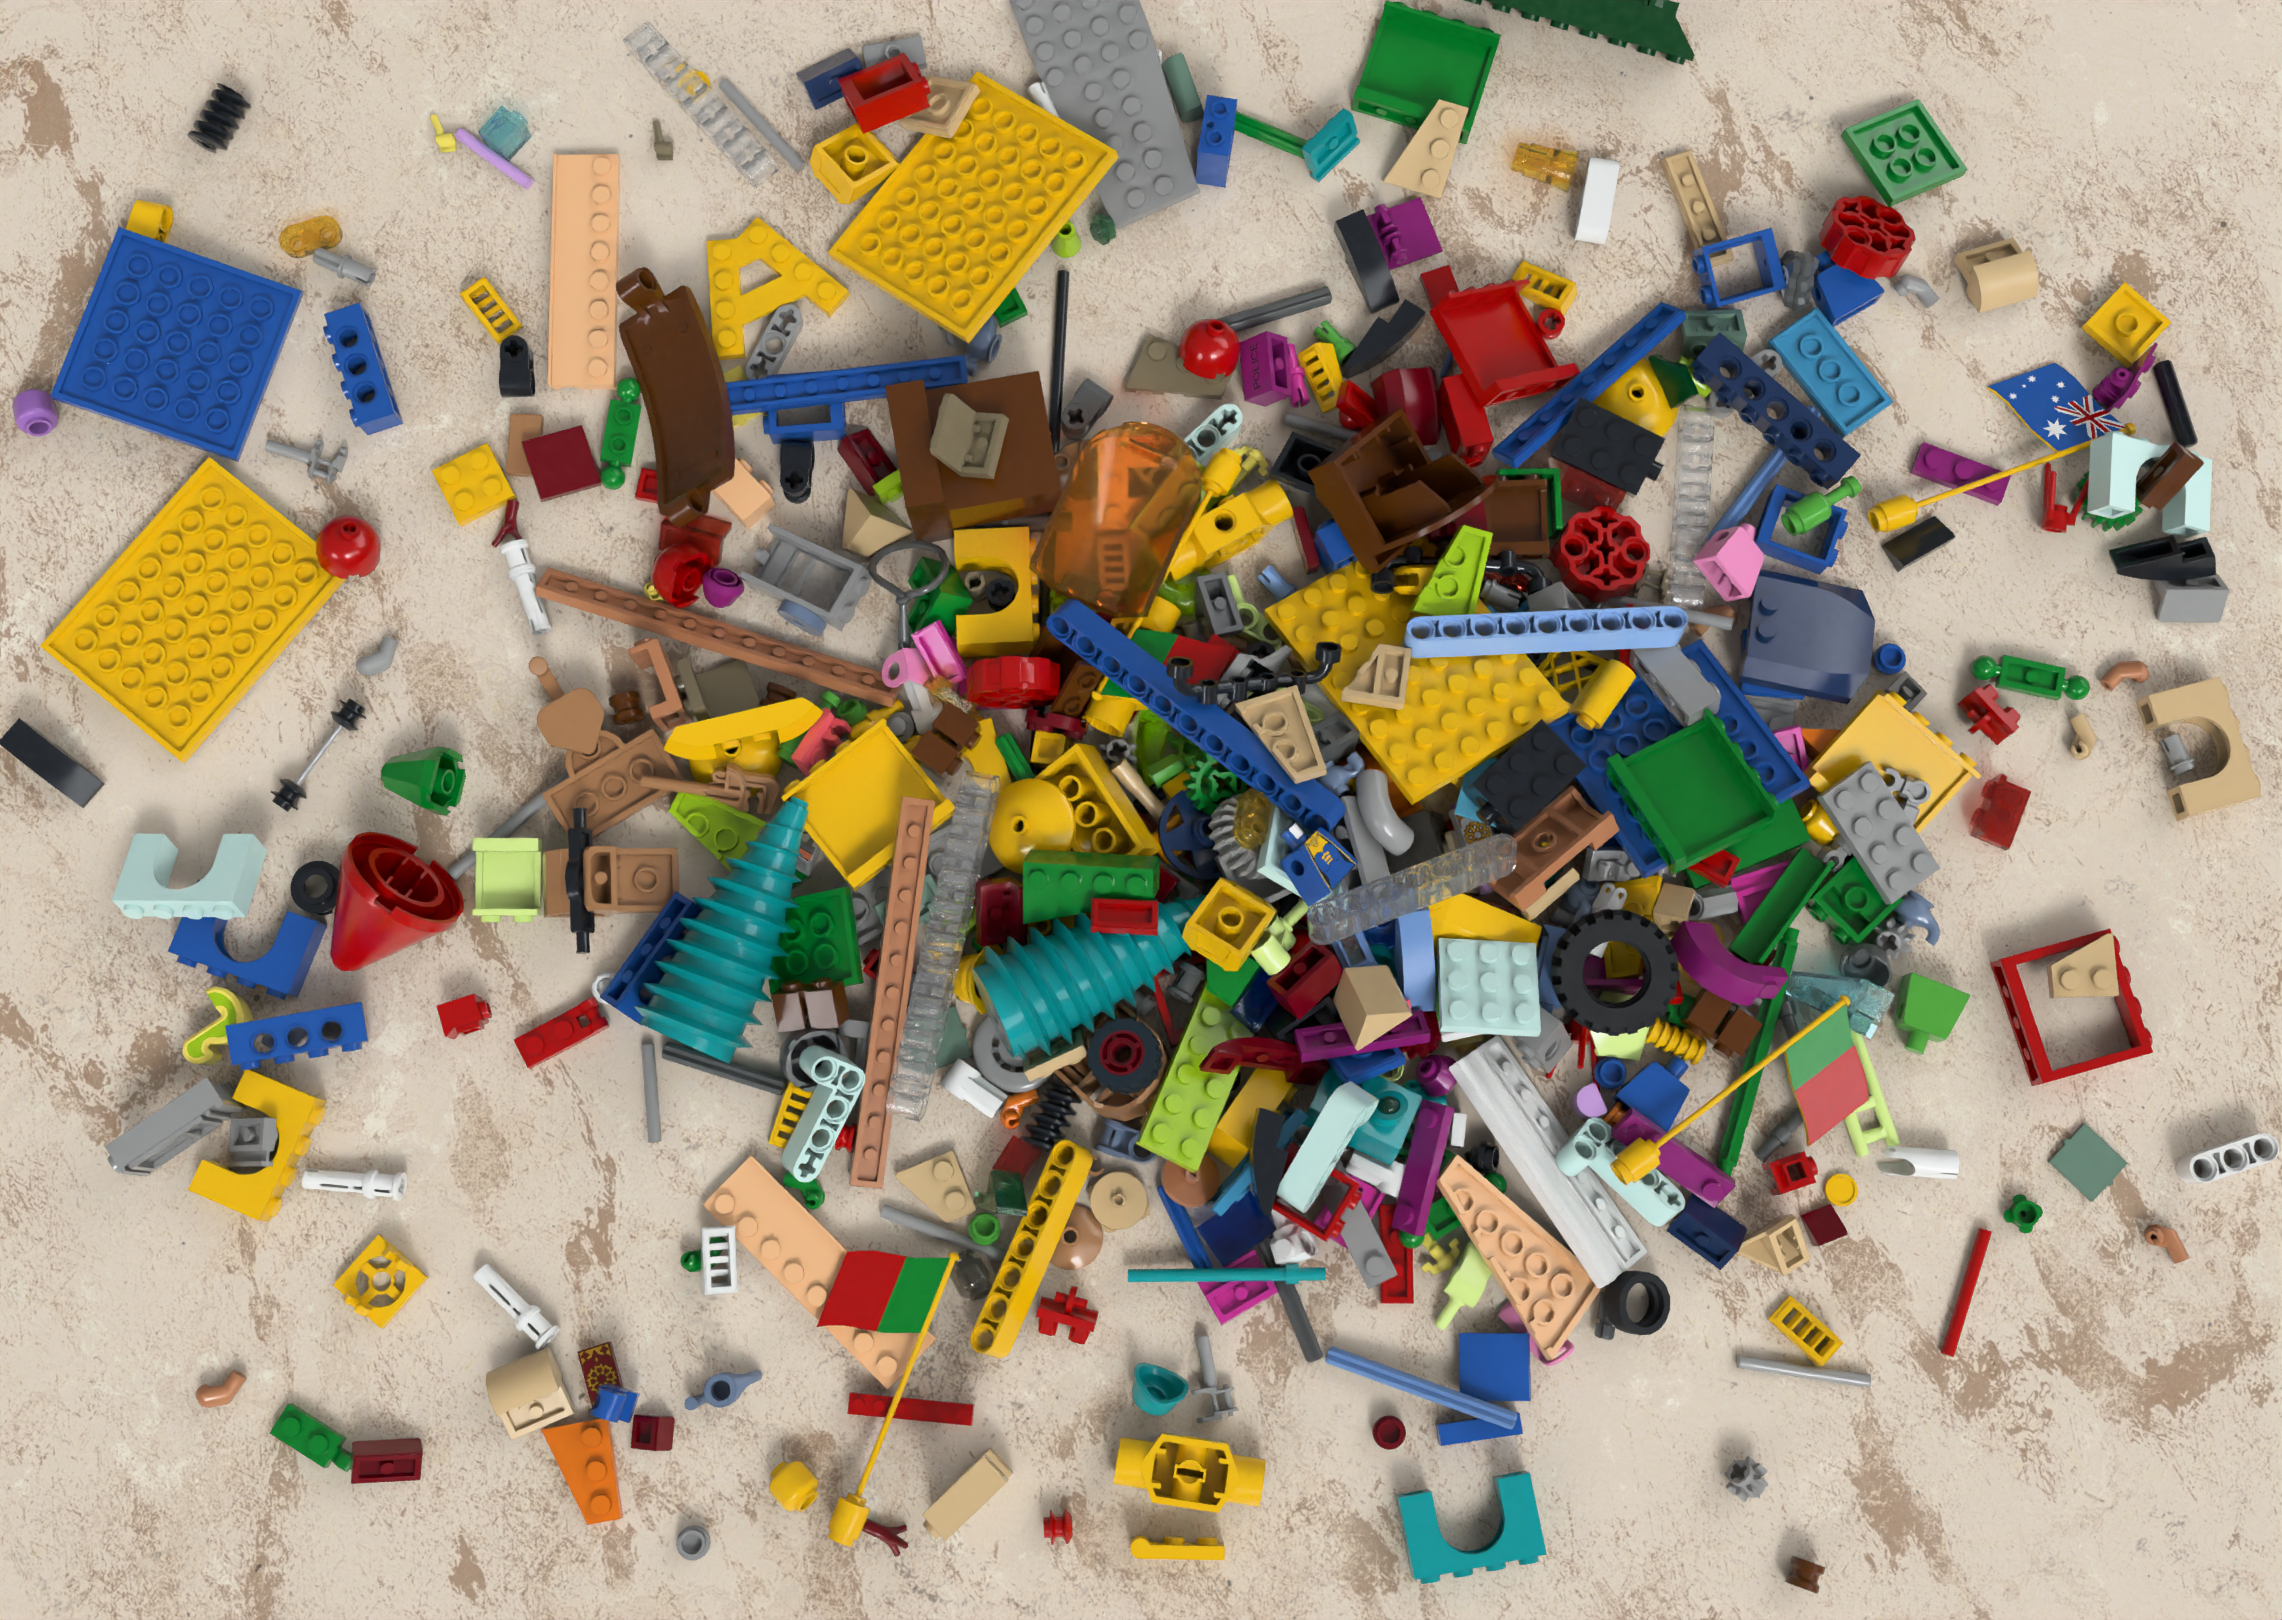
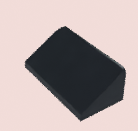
(1917, 543)

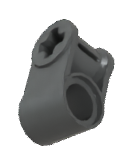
(1087, 406)

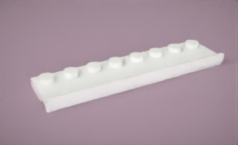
(1531, 1141)

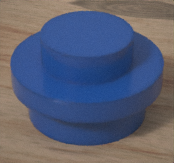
(1889, 659)
(1610, 1073)

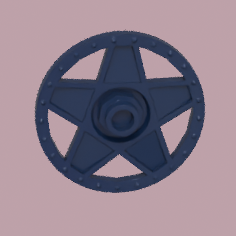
(1189, 836)

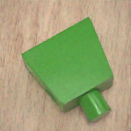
(1927, 1010)

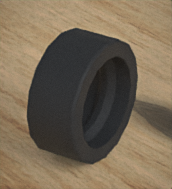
(1658, 1302)

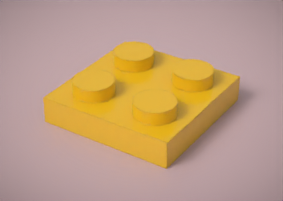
(2126, 325)
(474, 484)

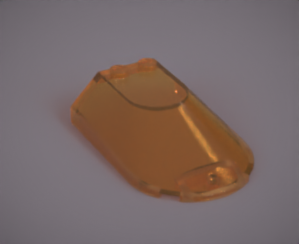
(1120, 519)

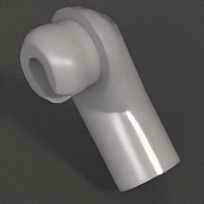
(1917, 286)

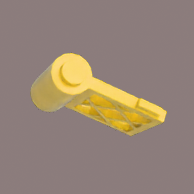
(1600, 690)

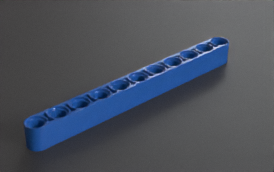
(1202, 724)

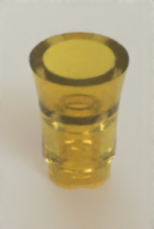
(1546, 164)

